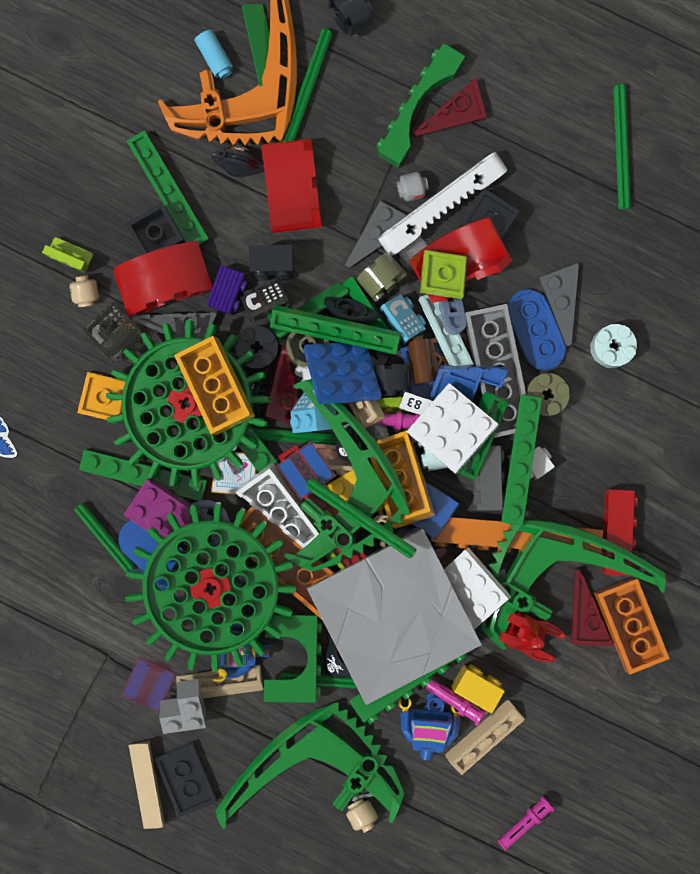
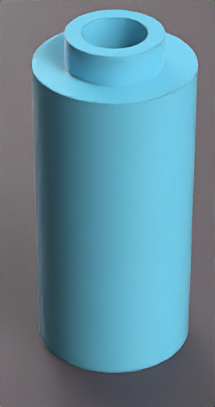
(214, 54)

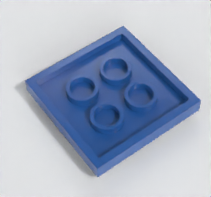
(341, 373)

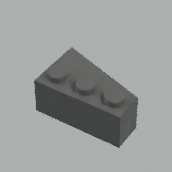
(488, 484)

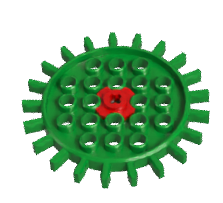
(165, 450)
(262, 575)

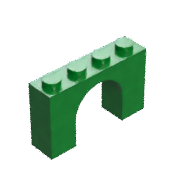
(304, 687)

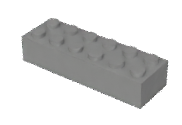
(494, 346)

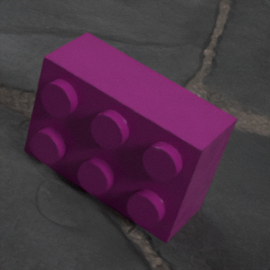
(153, 505)

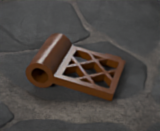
(424, 358)

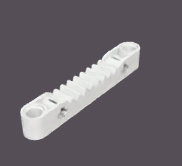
(488, 171)

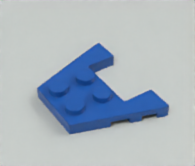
(467, 379)

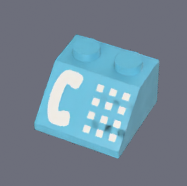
(402, 318)
(306, 416)

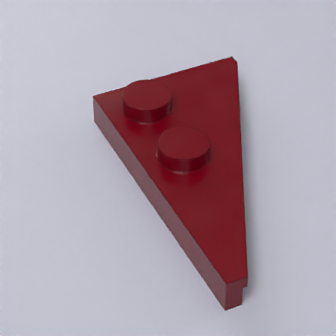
(460, 110)
(281, 390)
(586, 621)

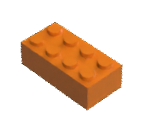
(631, 625)

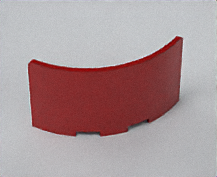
(290, 185)
(477, 242)
(161, 277)

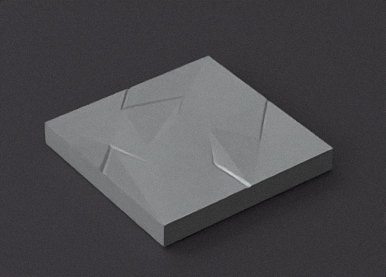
(393, 617)

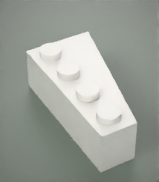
(278, 502)

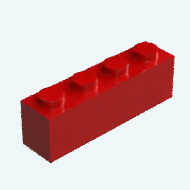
(619, 523)

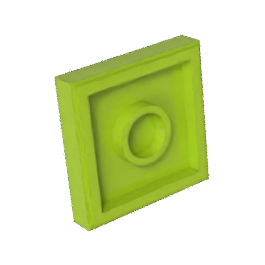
(443, 274)

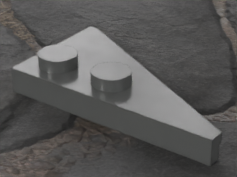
(380, 221)
(561, 296)
(177, 322)

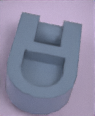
(453, 321)

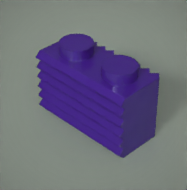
(227, 290)

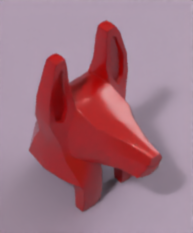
(528, 635)

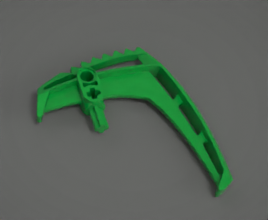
(366, 496)
(542, 552)
(326, 746)

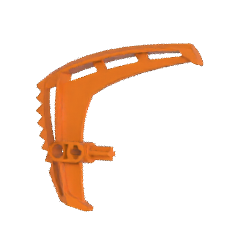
(251, 106)

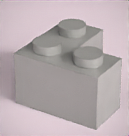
(185, 711)

